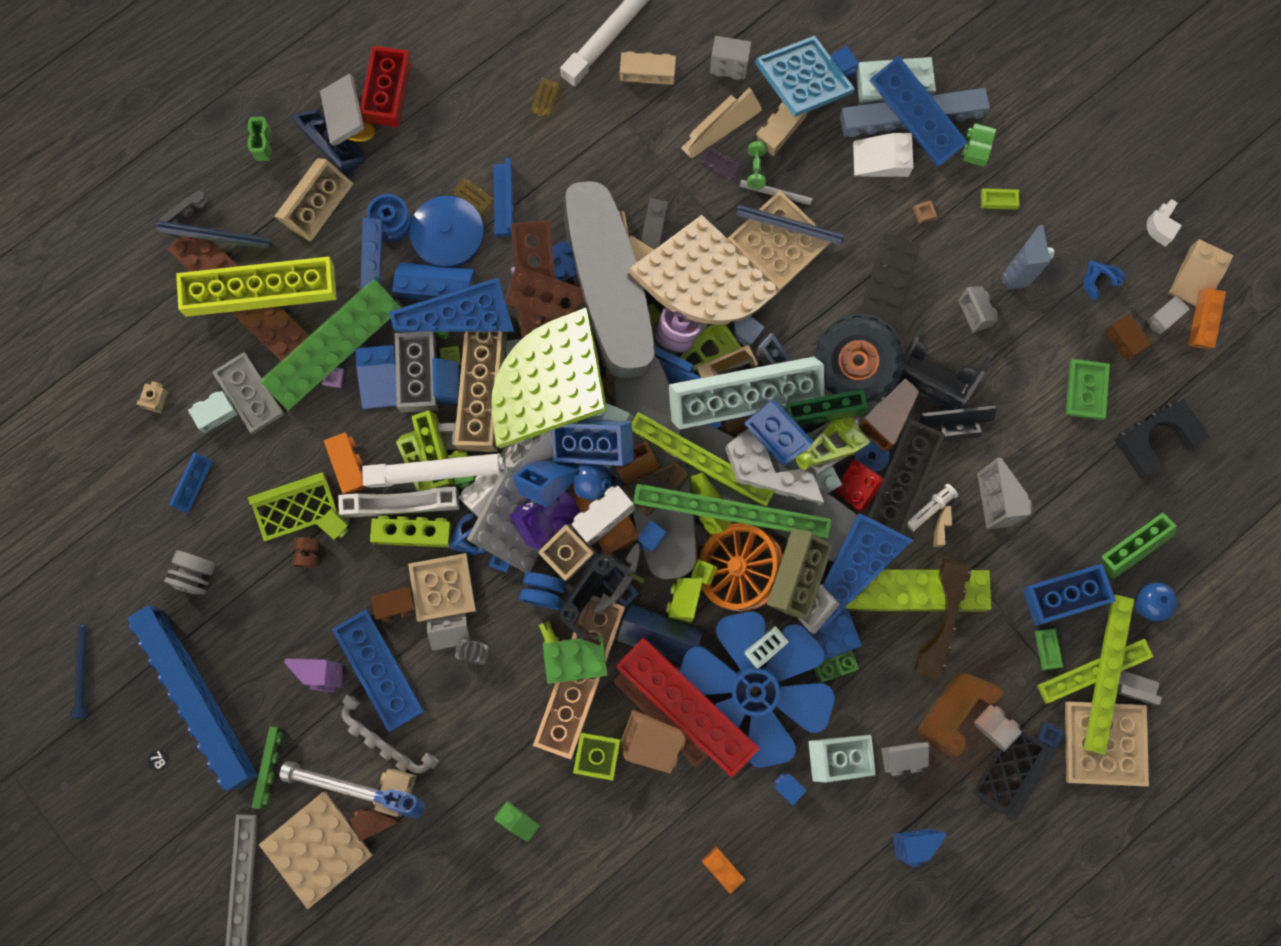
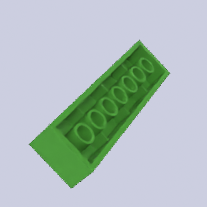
(330, 344)

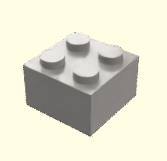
(730, 57)

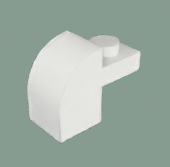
(1161, 226)

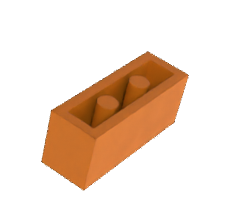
(1207, 318)
(346, 463)

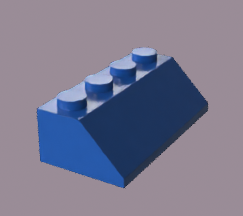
(426, 282)

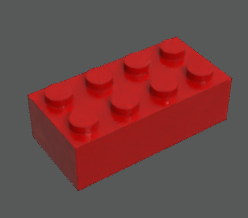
(385, 86)

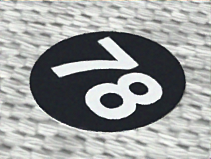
(157, 760)

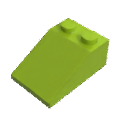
(685, 599)

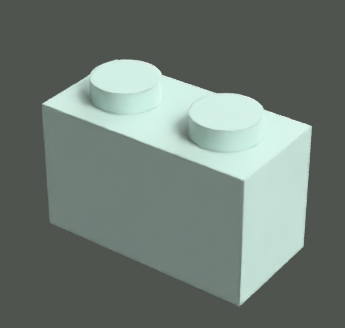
(212, 411)

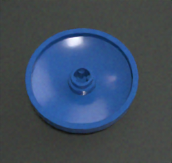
(446, 231)

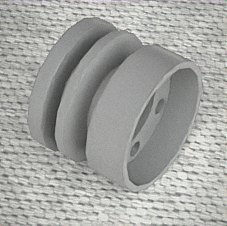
(190, 572)

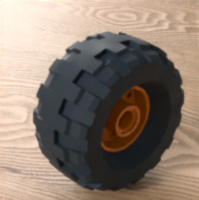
(866, 337)

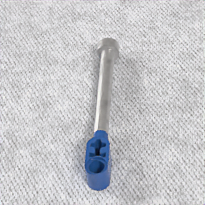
(291, 772)

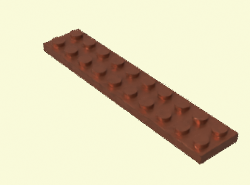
(269, 324)

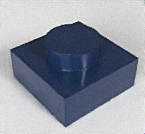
(1050, 735)

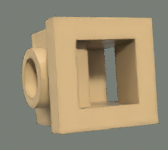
(155, 402)

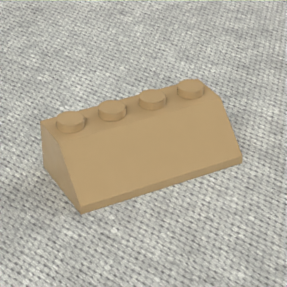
(314, 199)

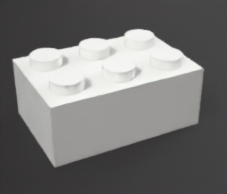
(603, 515)

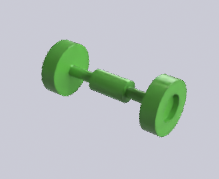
(757, 150)

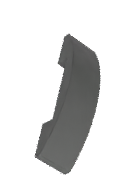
(605, 601)

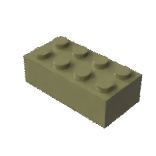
(799, 574)

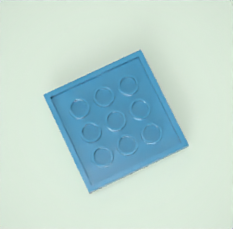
(804, 76)

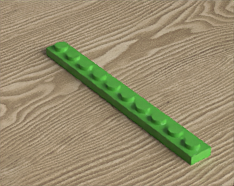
(730, 510)

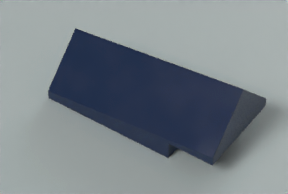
(343, 156)
(665, 634)

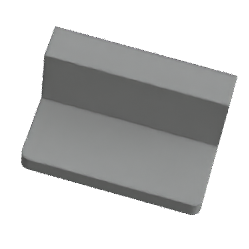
(447, 631)
(1138, 688)

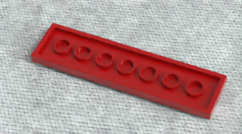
(687, 707)

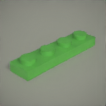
(266, 774)

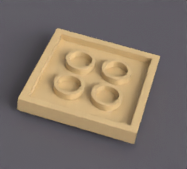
(442, 587)

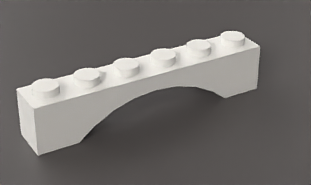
(388, 504)

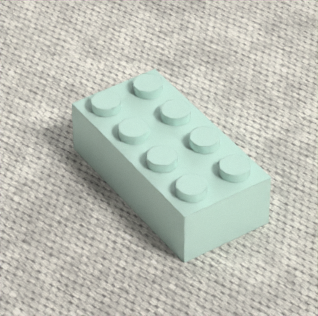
(921, 68)

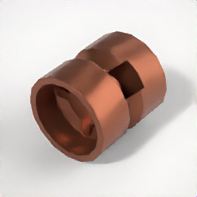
(305, 545)

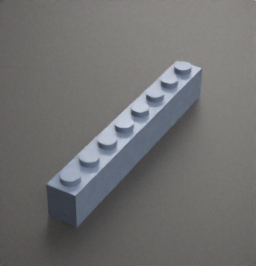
(881, 117)

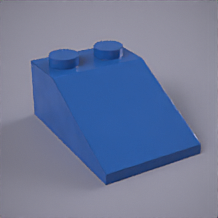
(377, 376)

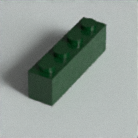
(828, 408)

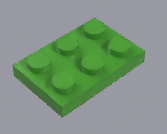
(1087, 389)
(574, 660)

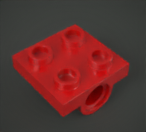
(859, 485)

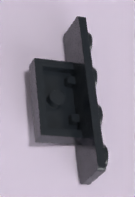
(960, 422)

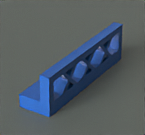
(503, 198)

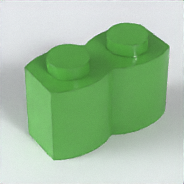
(259, 138)
(979, 144)

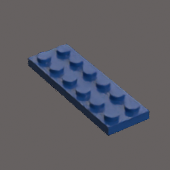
(918, 111)
(378, 670)

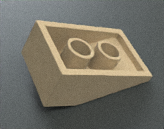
(1200, 270)

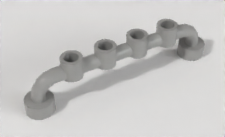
(373, 740)

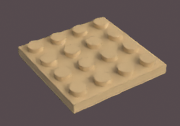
(776, 250)
(1126, 748)
(316, 850)

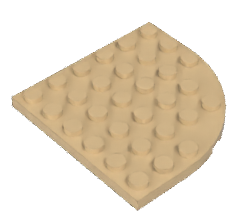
(704, 276)

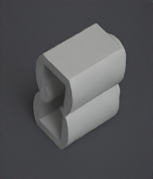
(997, 727)

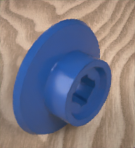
(880, 460)

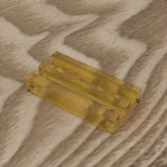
(541, 111)
(485, 205)

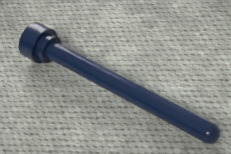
(79, 710)

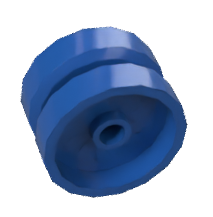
(394, 215)
(543, 588)

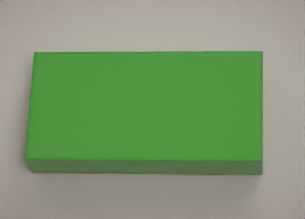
(1048, 649)

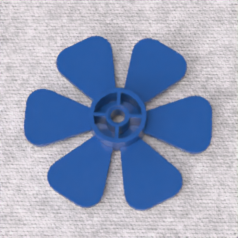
(805, 704)

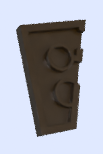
(667, 477)

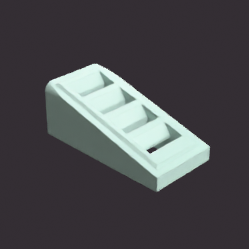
(755, 647)

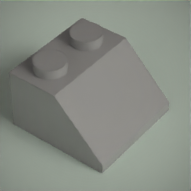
(977, 308)
(906, 757)

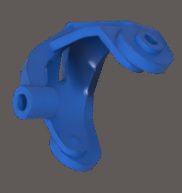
(1093, 271)
(458, 542)

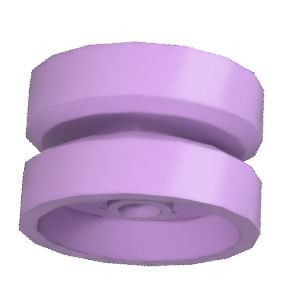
(676, 331)

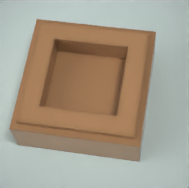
(925, 212)

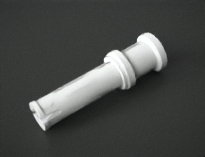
(938, 502)

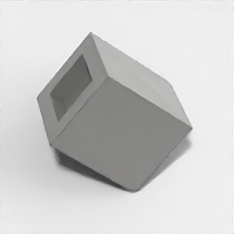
(448, 432)

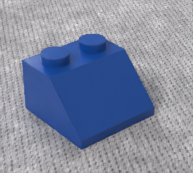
(446, 381)

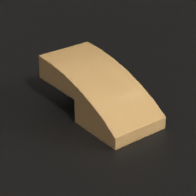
(944, 521)

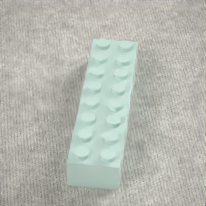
(744, 392)

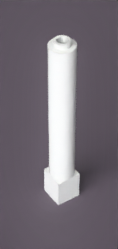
(578, 64)
(387, 475)

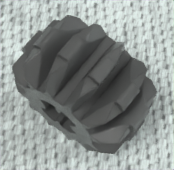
(471, 651)

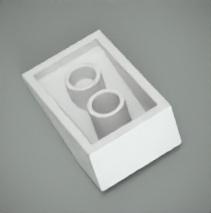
(883, 156)

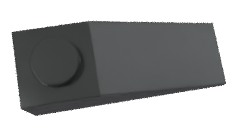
(654, 222)

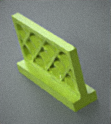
(285, 491)

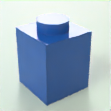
(845, 61)
(652, 537)
(789, 788)

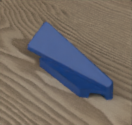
(674, 367)

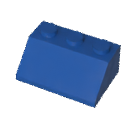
(917, 846)

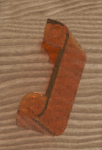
(951, 709)

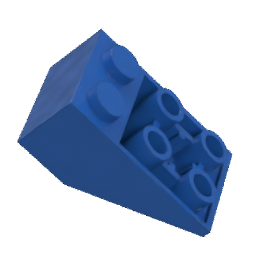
(545, 480)

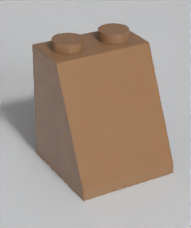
(651, 742)

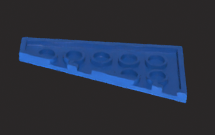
(465, 310)
(861, 558)

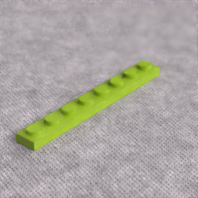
(696, 457)
(1108, 675)

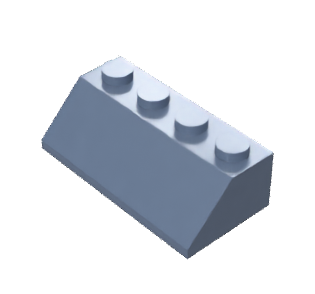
(1028, 261)

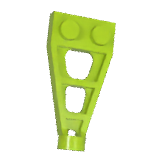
(721, 338)
(848, 431)

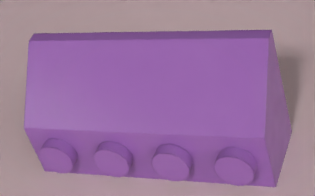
(318, 674)

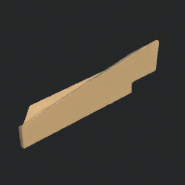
(722, 121)

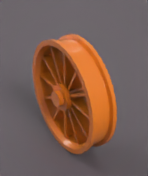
(741, 567)

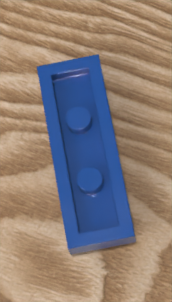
(190, 482)

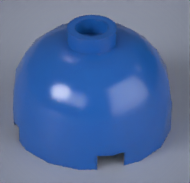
(592, 481)
(1156, 602)

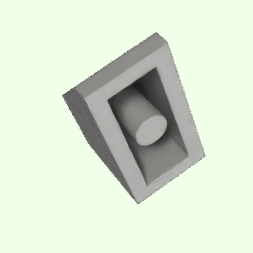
(1167, 315)

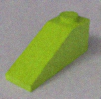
(411, 453)
(701, 486)

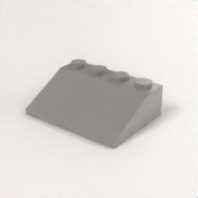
(1002, 496)

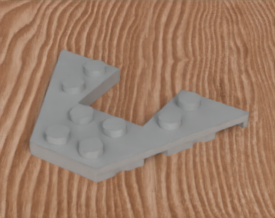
(753, 467)

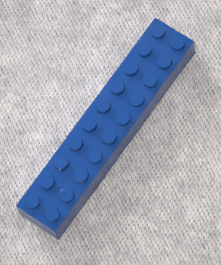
(192, 698)

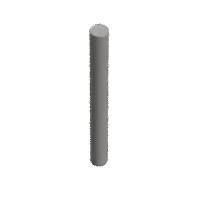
(772, 191)

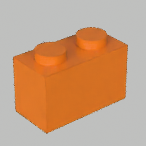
(723, 870)

